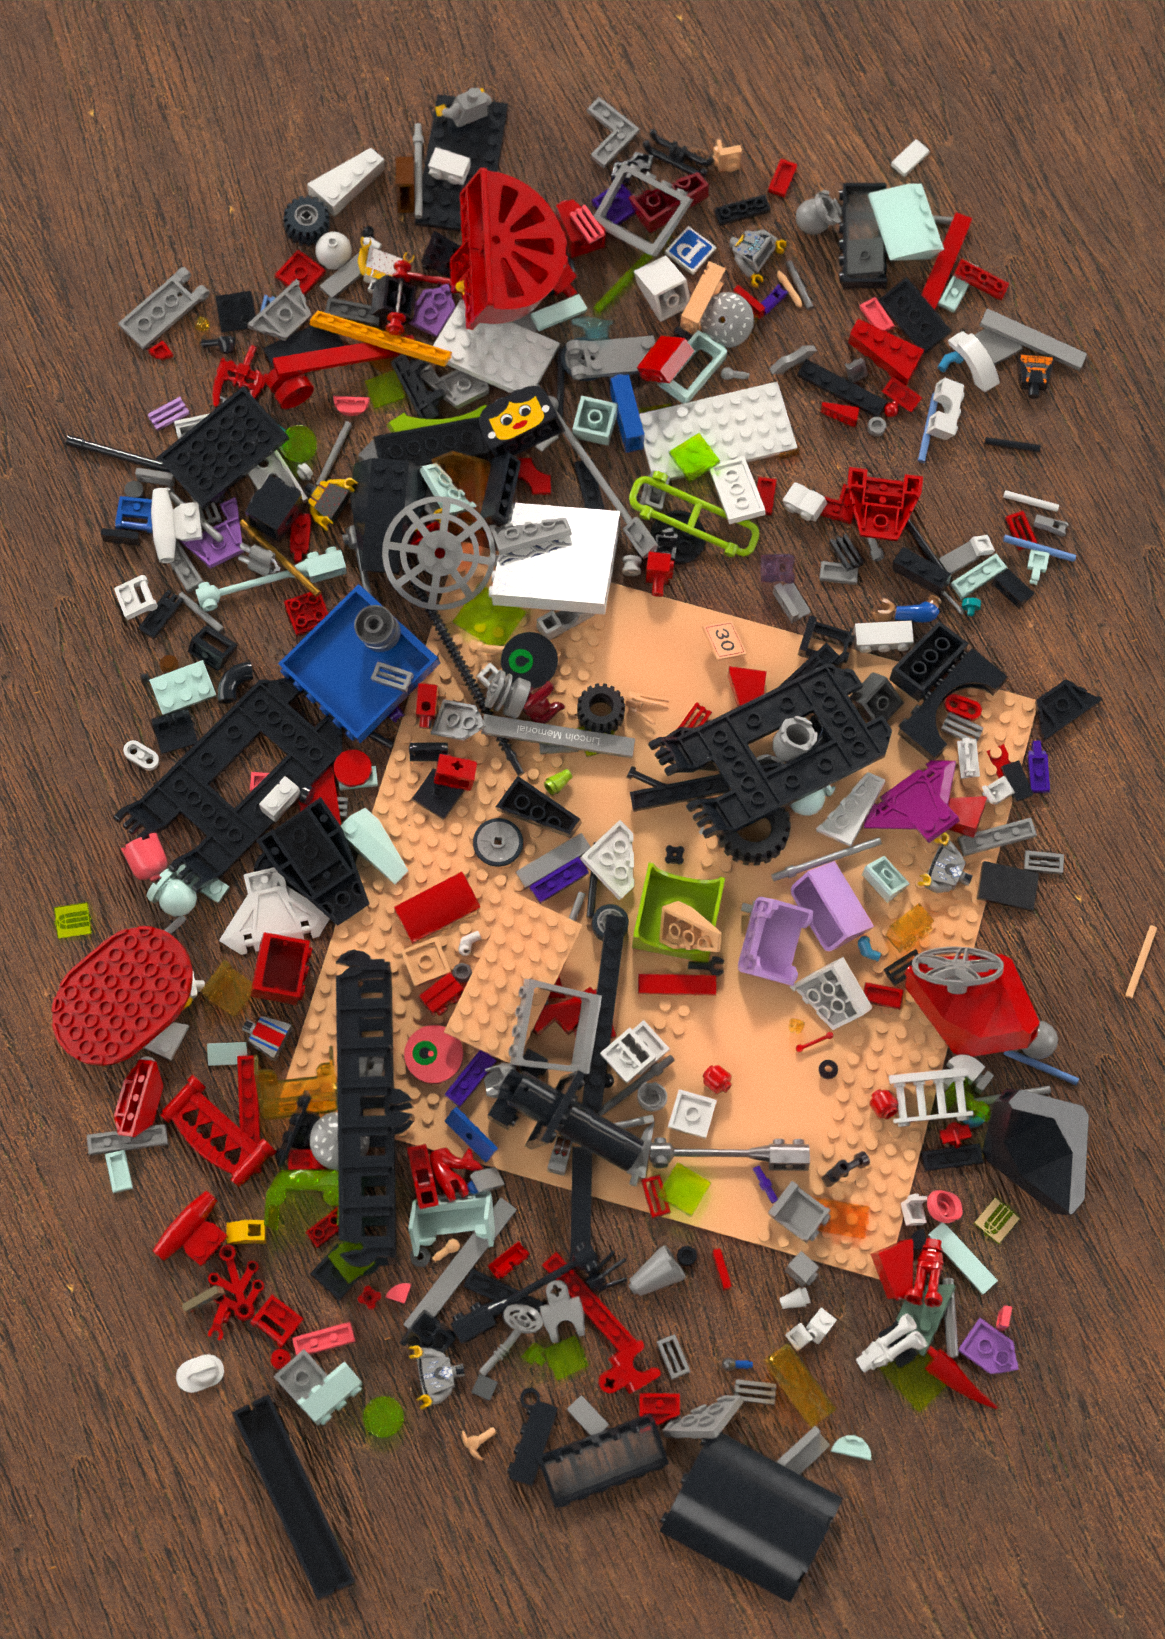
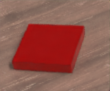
(300, 268)

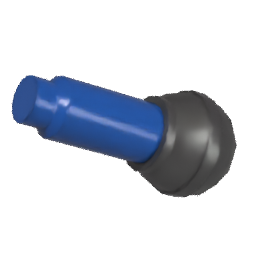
(729, 1364)

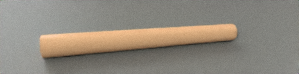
(1141, 961)

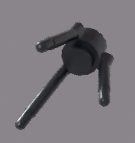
(597, 1280)

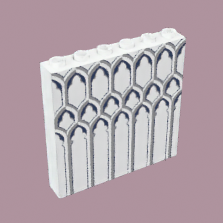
(560, 573)

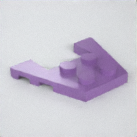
(214, 552)

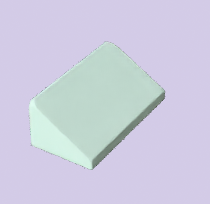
(225, 1053)

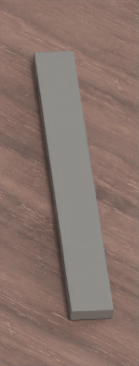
(461, 1265)

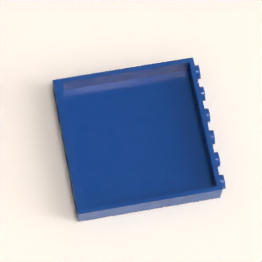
(338, 668)

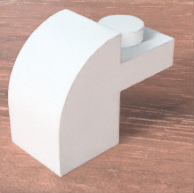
(964, 1061)

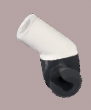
(368, 233)

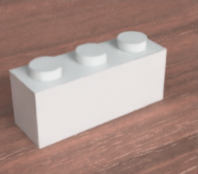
(883, 636)

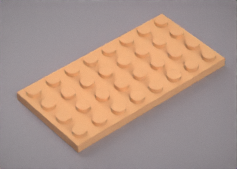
(524, 945)

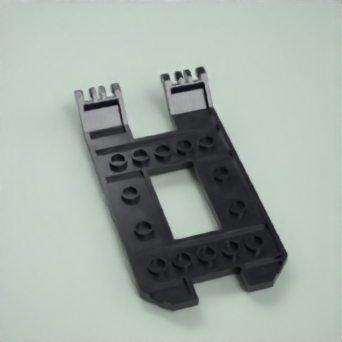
(187, 783)
(758, 793)

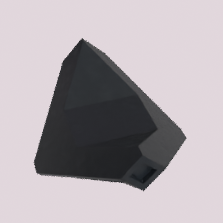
(1040, 1147)

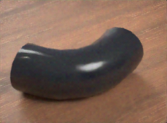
(231, 680)

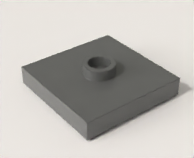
(865, 256)

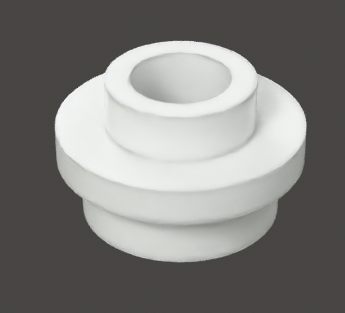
(304, 471)

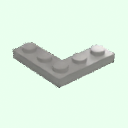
(622, 131)

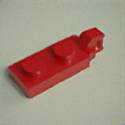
(300, 536)

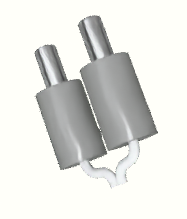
(260, 559)

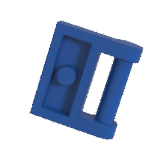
(134, 508)

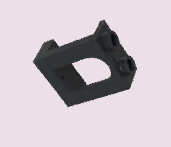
(842, 635)

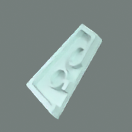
(441, 485)

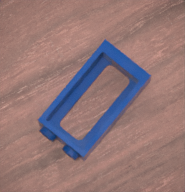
(627, 413)

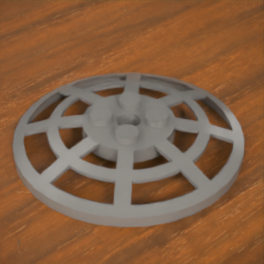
(426, 553)

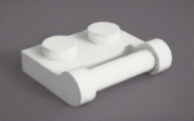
(129, 598)

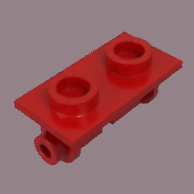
(511, 1257)

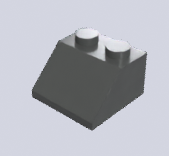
(876, 698)

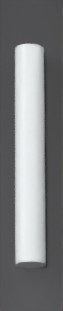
(1031, 501)

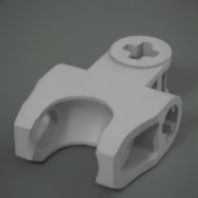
(560, 1309)

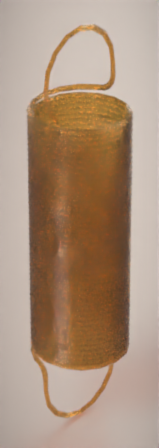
(790, 453)

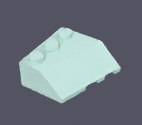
(332, 1395)

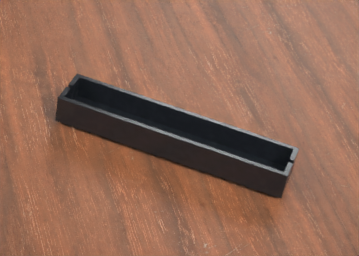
(294, 1497)

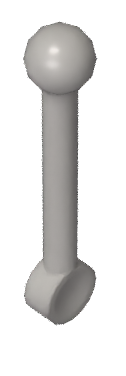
(959, 609)

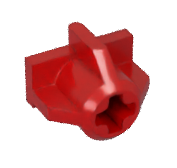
(954, 1134)

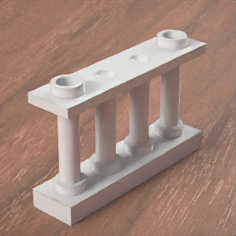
(938, 1079)

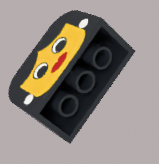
(520, 421)

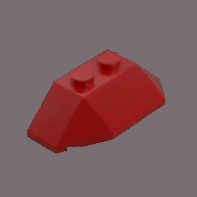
(138, 1099)

